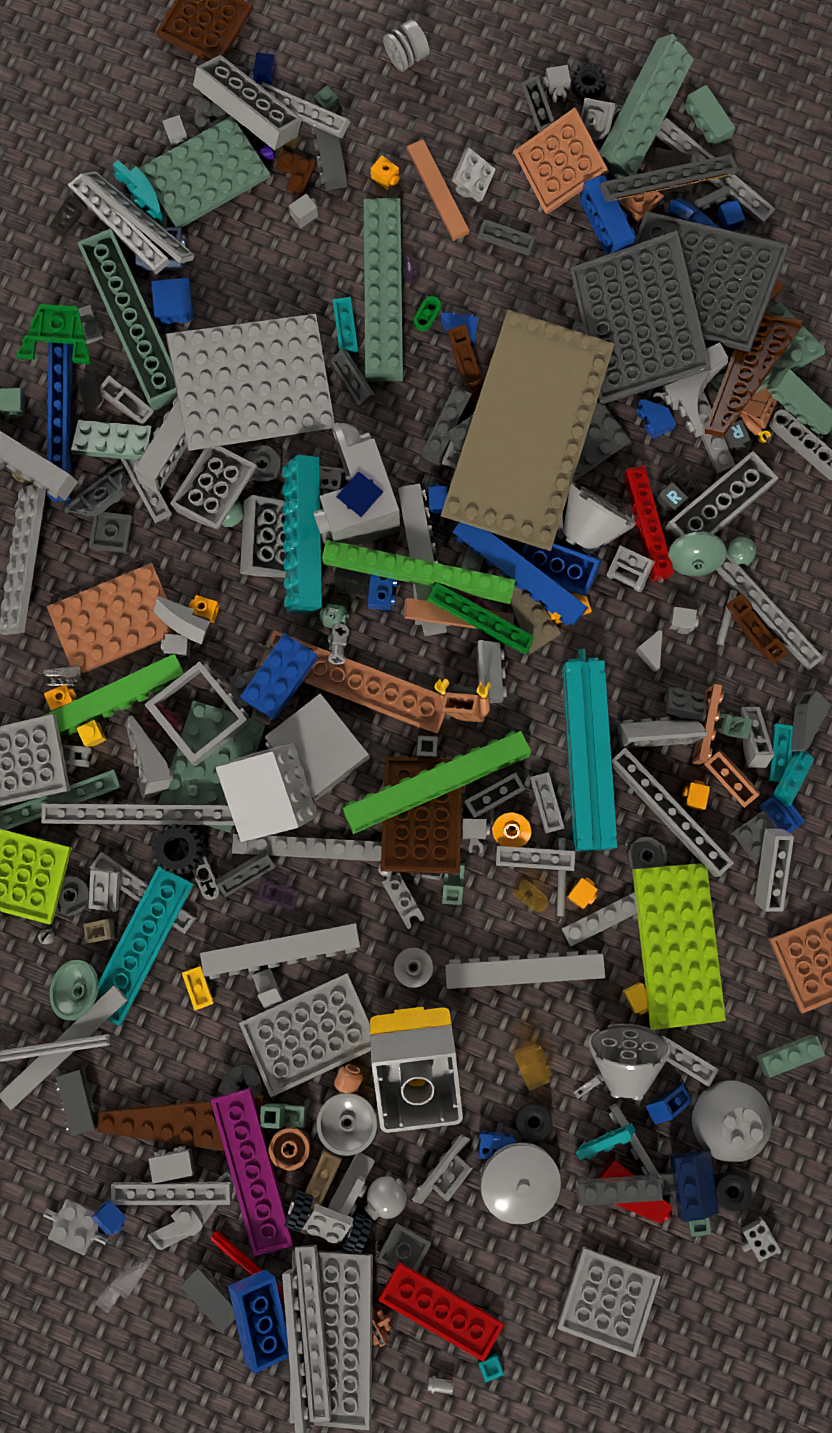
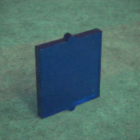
(359, 494)

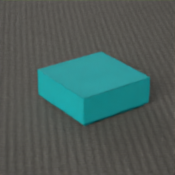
(491, 1367)

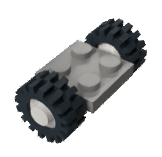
(328, 1223)

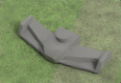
(186, 1223)

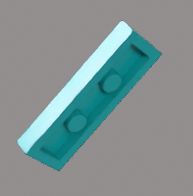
(345, 324)
(782, 751)
(793, 777)
(606, 1142)

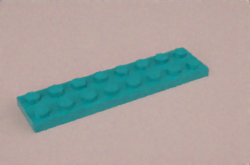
(144, 938)

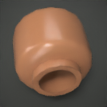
(348, 1079)

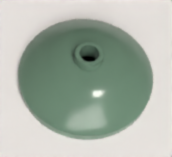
(697, 553)
(73, 990)

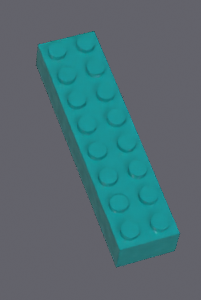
(302, 535)

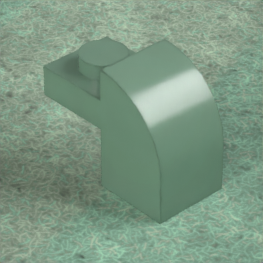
(281, 1115)

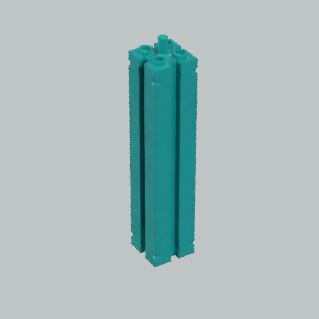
(589, 754)

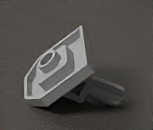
(598, 117)

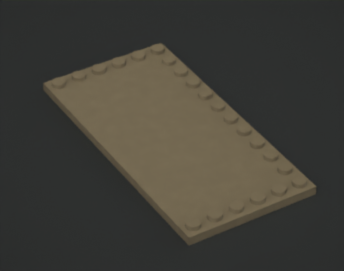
(528, 430)

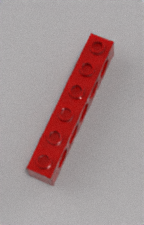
(647, 522)

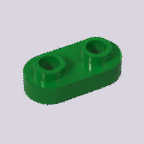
(427, 315)

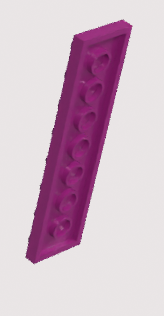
(252, 1171)

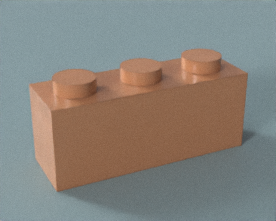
(732, 778)

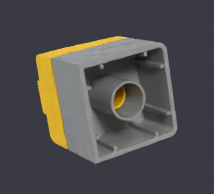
(415, 1069)

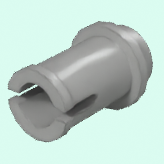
(440, 1385)

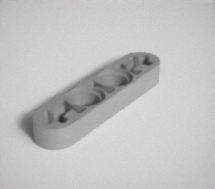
(205, 864)

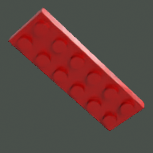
(440, 1311)

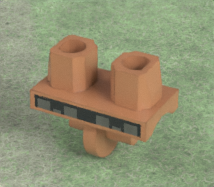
(380, 1326)

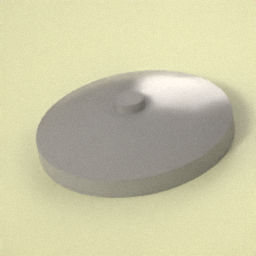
(520, 1183)

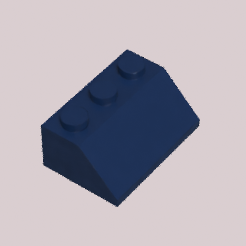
(694, 1185)

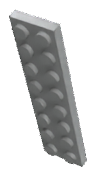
(22, 560)

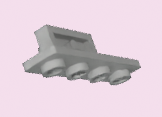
(448, 1173)
(352, 1185)

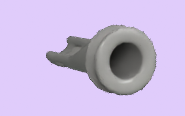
(589, 1085)

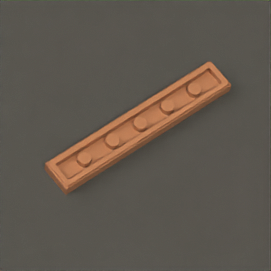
(438, 189)
(428, 612)

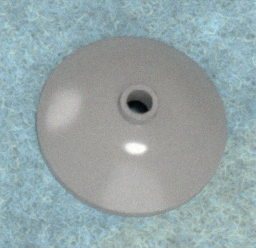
(346, 1138)

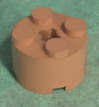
(284, 1157)

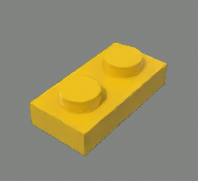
(198, 988)

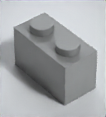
(171, 1164)

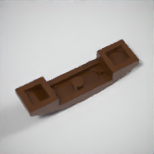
(466, 361)
(755, 630)

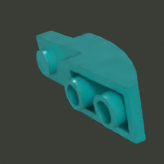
(141, 188)

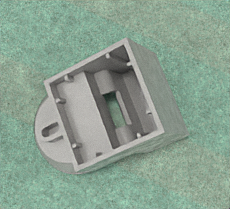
(382, 518)

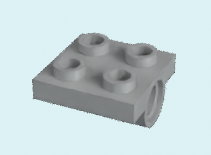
(473, 175)

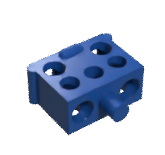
(493, 1141)

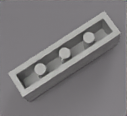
(774, 869)

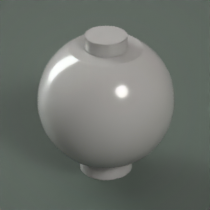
(386, 1198)

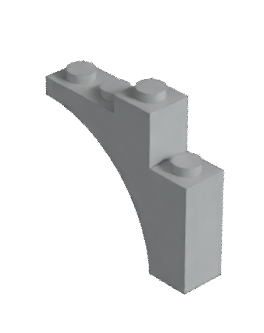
(687, 392)

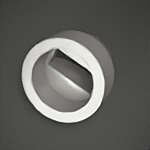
(49, 938)

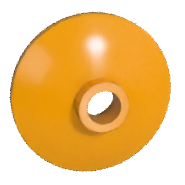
(508, 837)

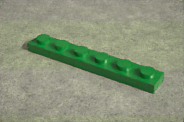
(480, 618)

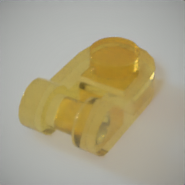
(537, 901)

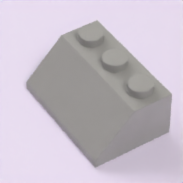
(490, 670)

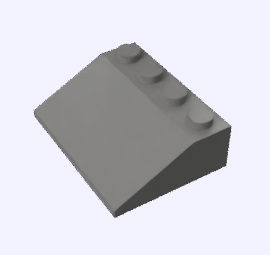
(213, 486)
(263, 537)
(659, 733)

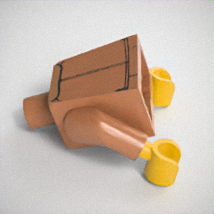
(758, 412)
(464, 706)

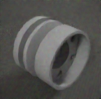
(406, 45)

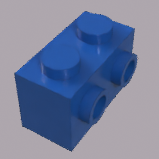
(380, 592)

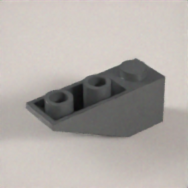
(807, 718)

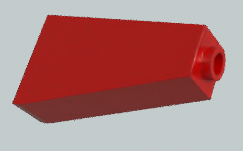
(652, 1210)

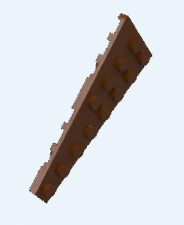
(749, 369)
(178, 1123)

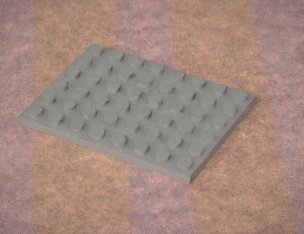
(250, 381)

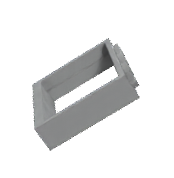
(217, 742)

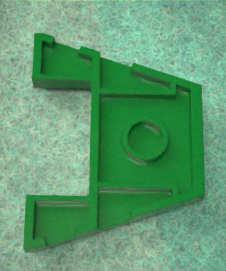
(56, 325)

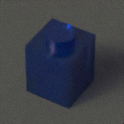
(264, 68)

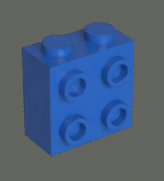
(172, 301)

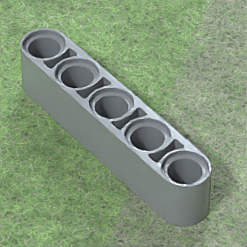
(798, 442)

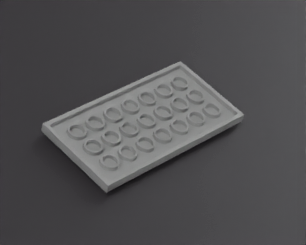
(347, 1318)

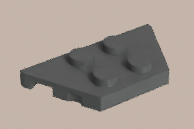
(100, 494)

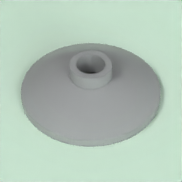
(413, 978)

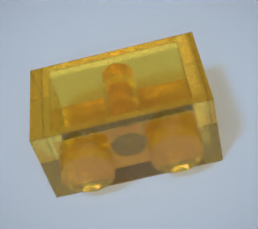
(532, 1066)

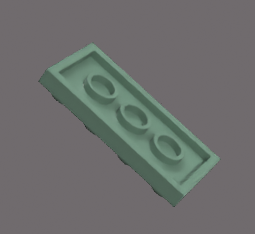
(110, 440)

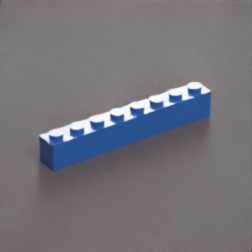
(522, 571)

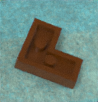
(300, 170)

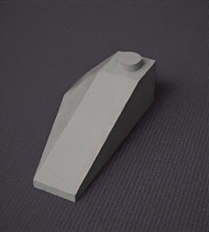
(153, 769)

